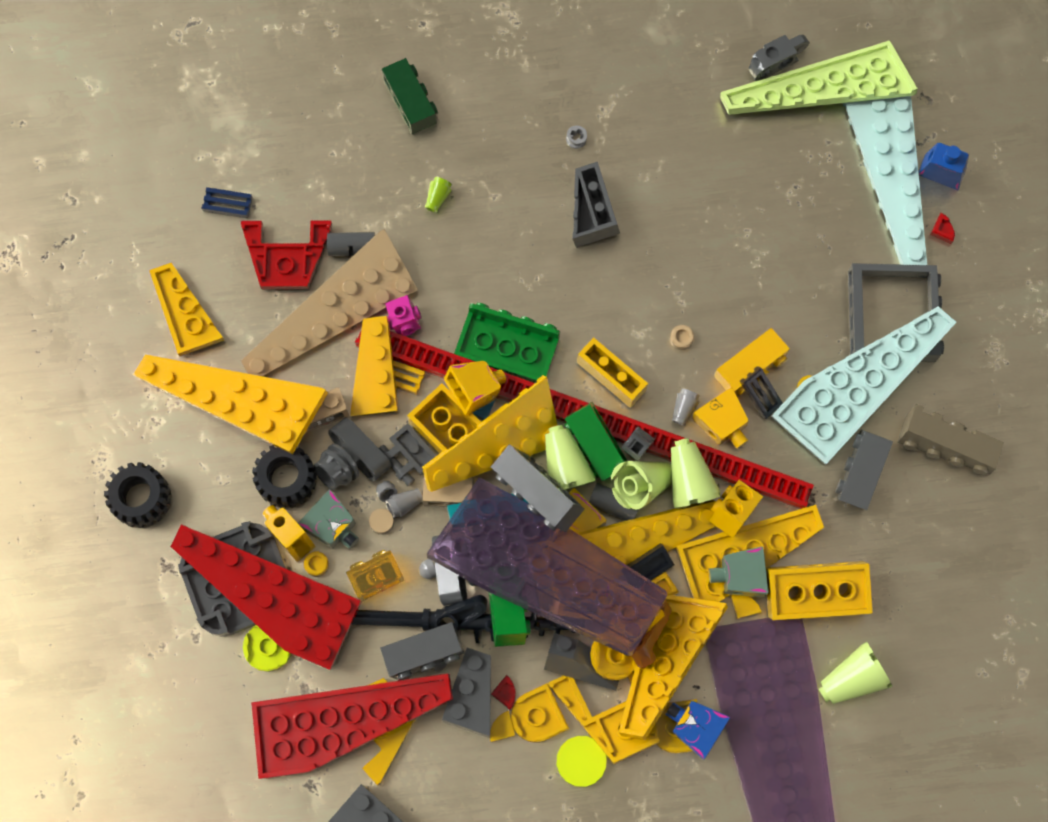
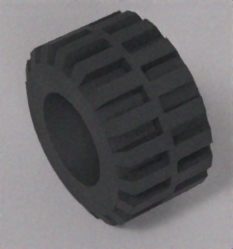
(124, 481)
(287, 495)

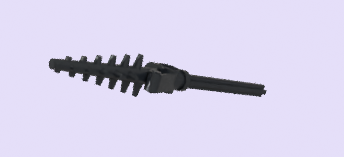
(466, 616)

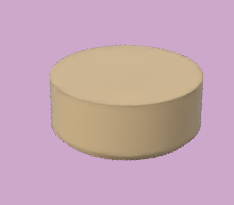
(682, 337)
(381, 521)

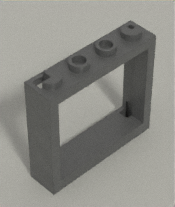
(889, 270)

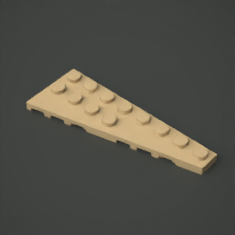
(346, 298)

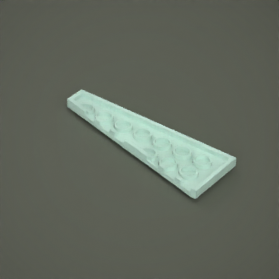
(890, 157)

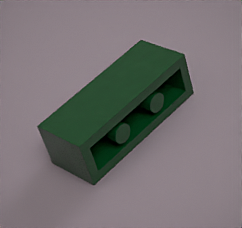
(410, 95)

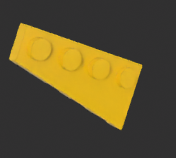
(184, 315)
(374, 377)

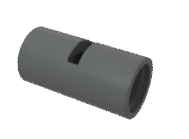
(347, 243)
(604, 500)

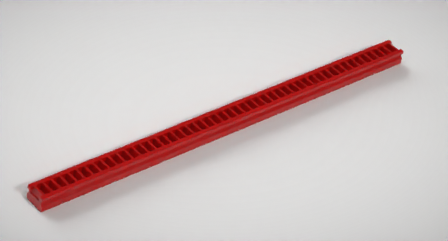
(721, 464)

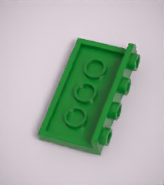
(508, 342)

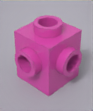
(403, 316)

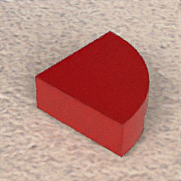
(943, 229)
(505, 692)

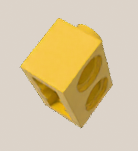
(735, 508)

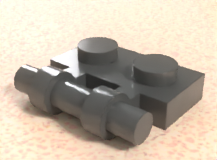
(412, 448)

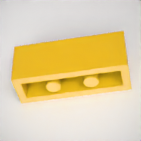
(762, 352)
(612, 372)

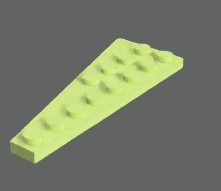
(852, 77)

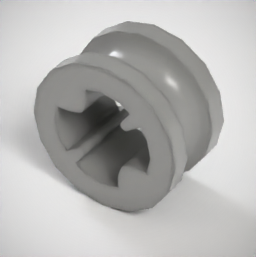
(580, 142)

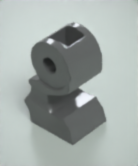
(638, 443)

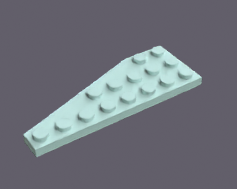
(842, 397)

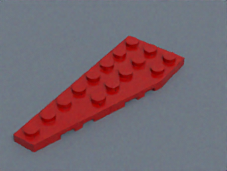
(288, 607)
(316, 728)

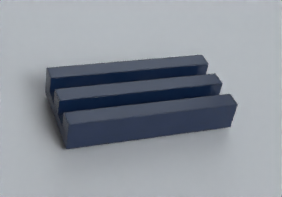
(227, 194)

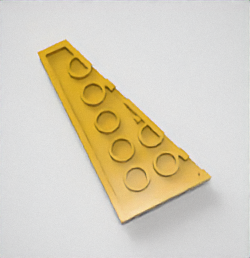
(776, 536)

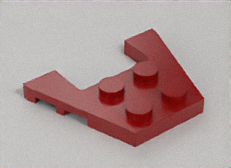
(285, 263)

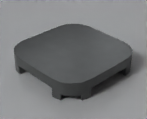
(211, 607)

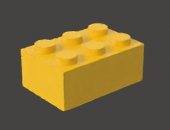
(441, 419)

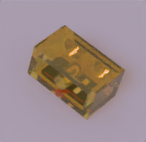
(374, 575)

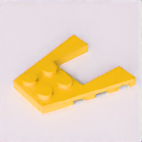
(604, 726)

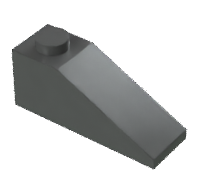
(573, 659)

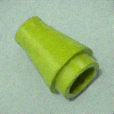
(437, 194)

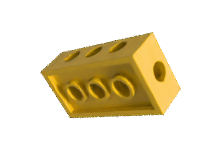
(829, 603)

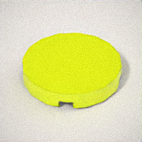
(263, 651)
(581, 761)

